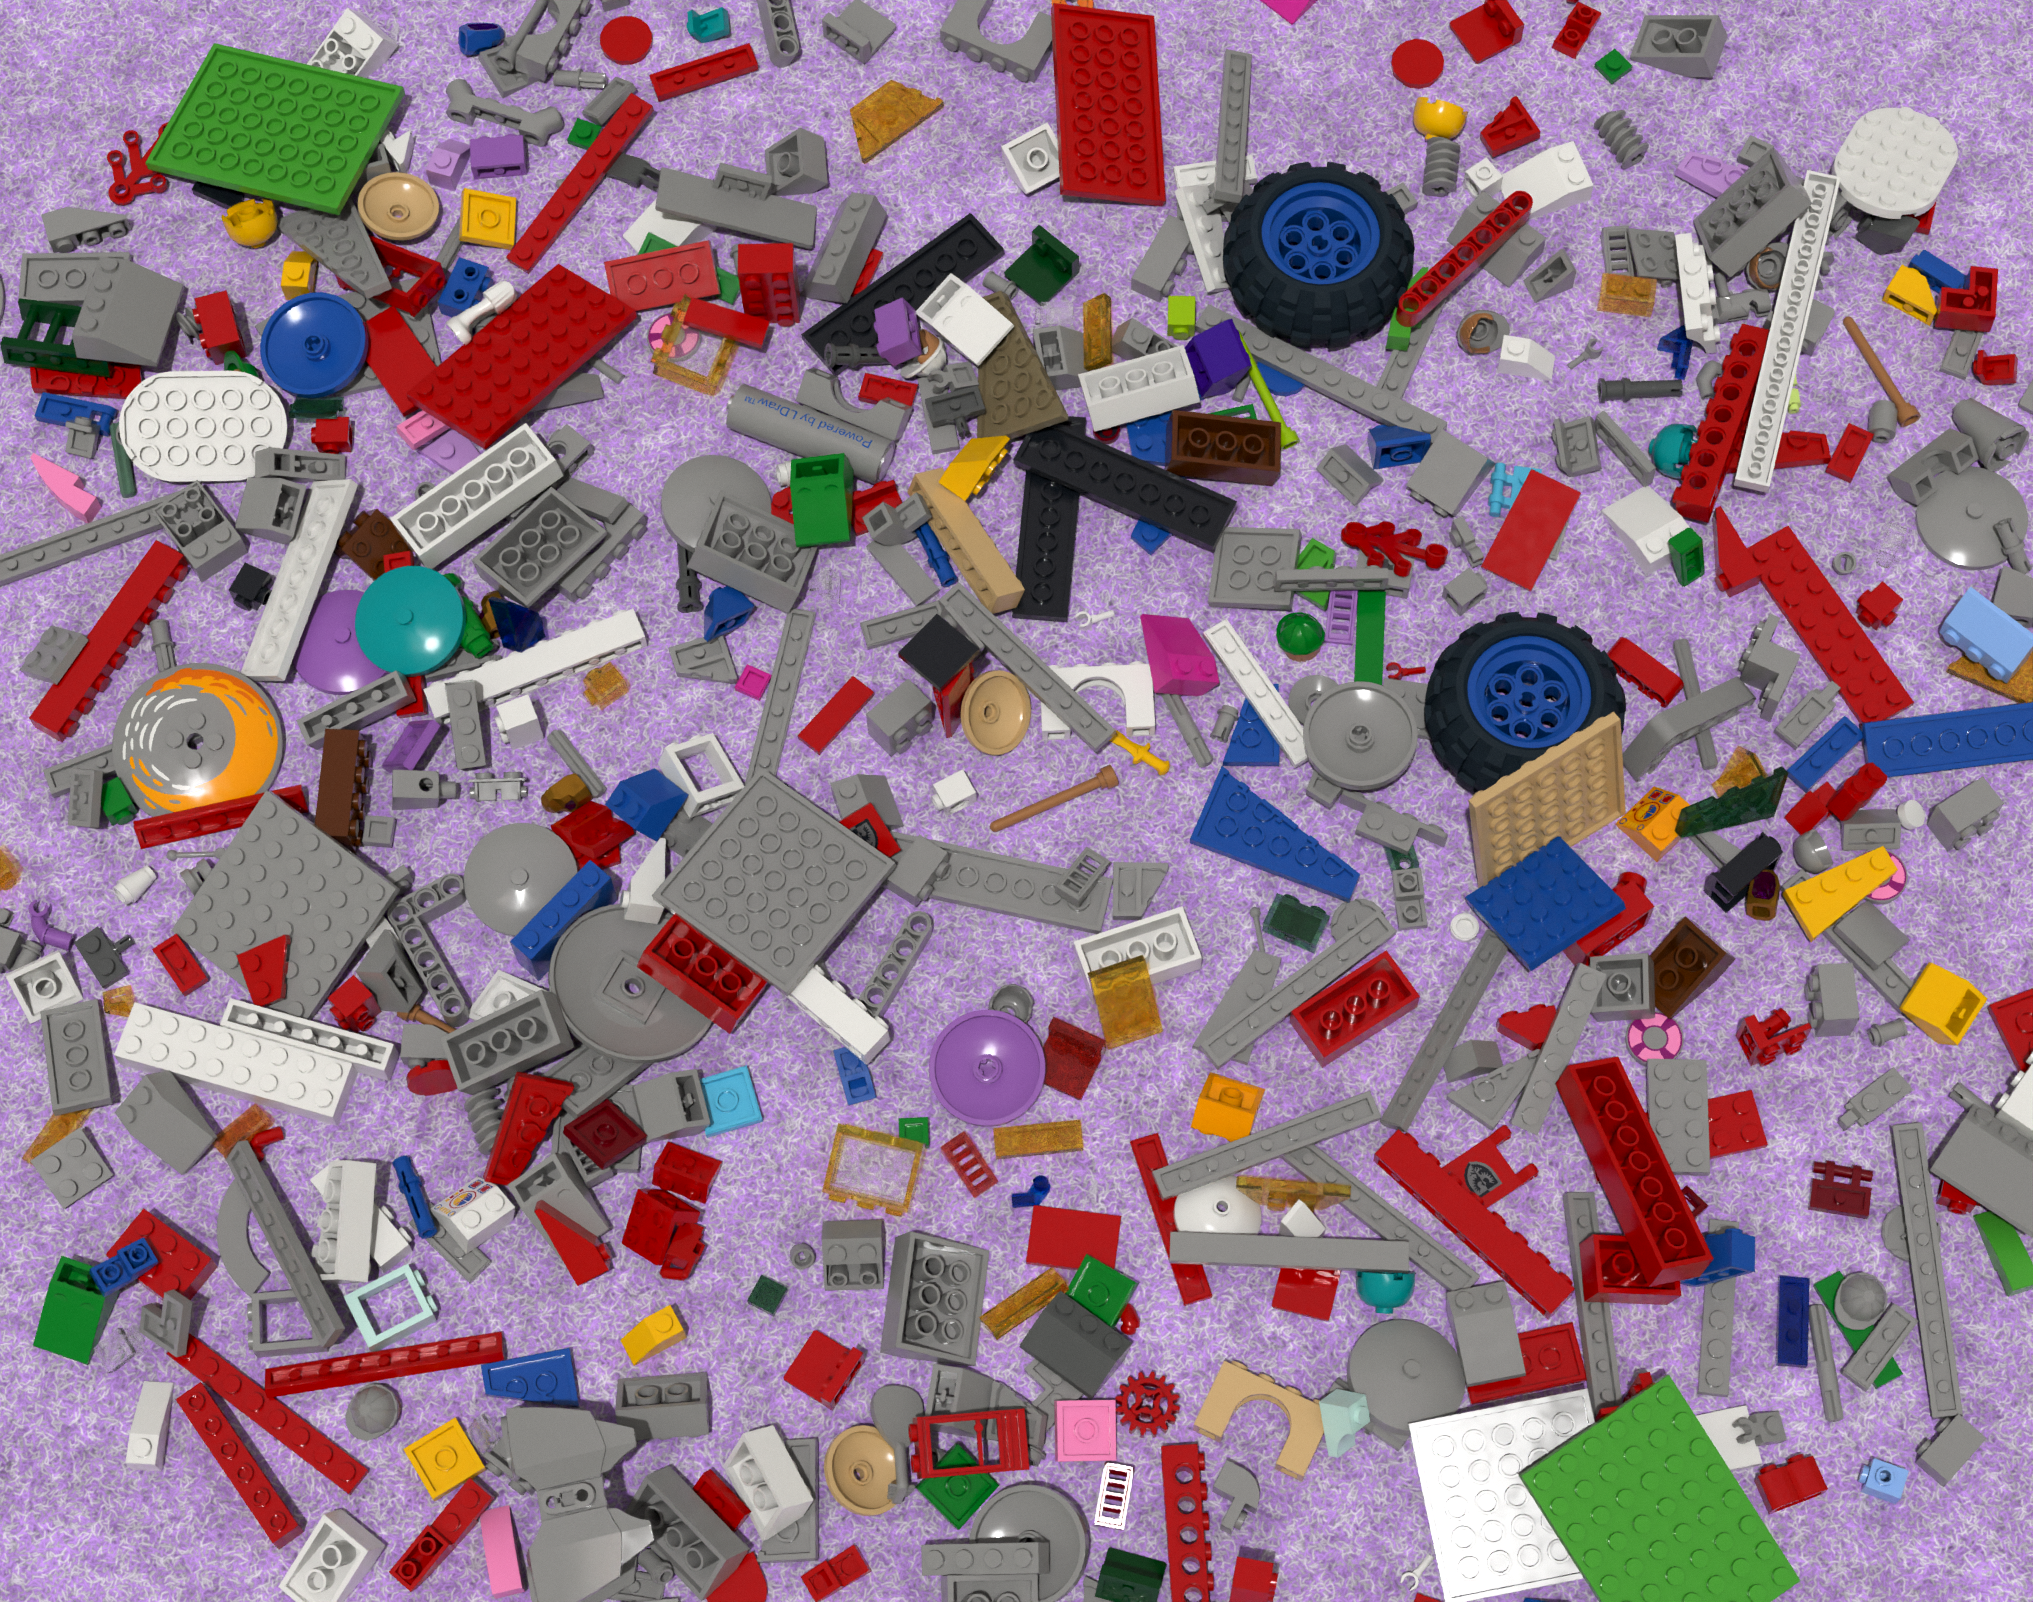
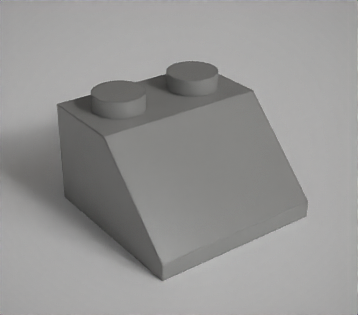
(797, 164)
(861, 789)

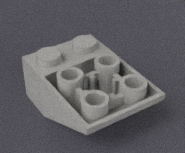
(200, 530)
(560, 1186)

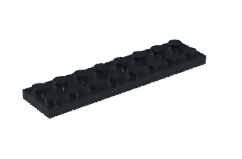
(959, 250)
(1126, 483)
(1047, 544)

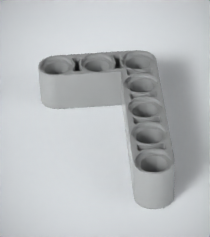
(776, 38)
(1684, 722)
(424, 949)
(894, 962)

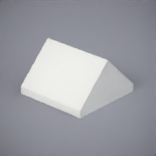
(1032, 158)
(44, 985)

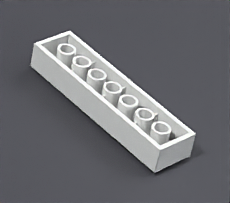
(236, 1064)

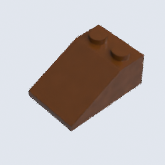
(1686, 966)

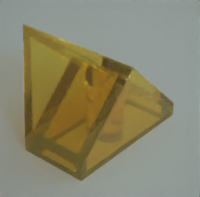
(1739, 771)

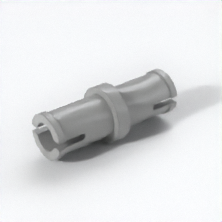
(2013, 546)

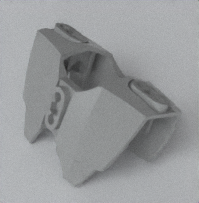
(582, 1544)

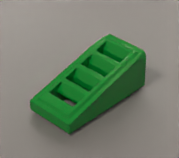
(1686, 552)

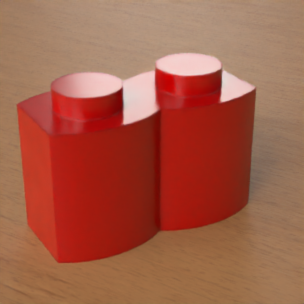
(1857, 791)
(1790, 1483)

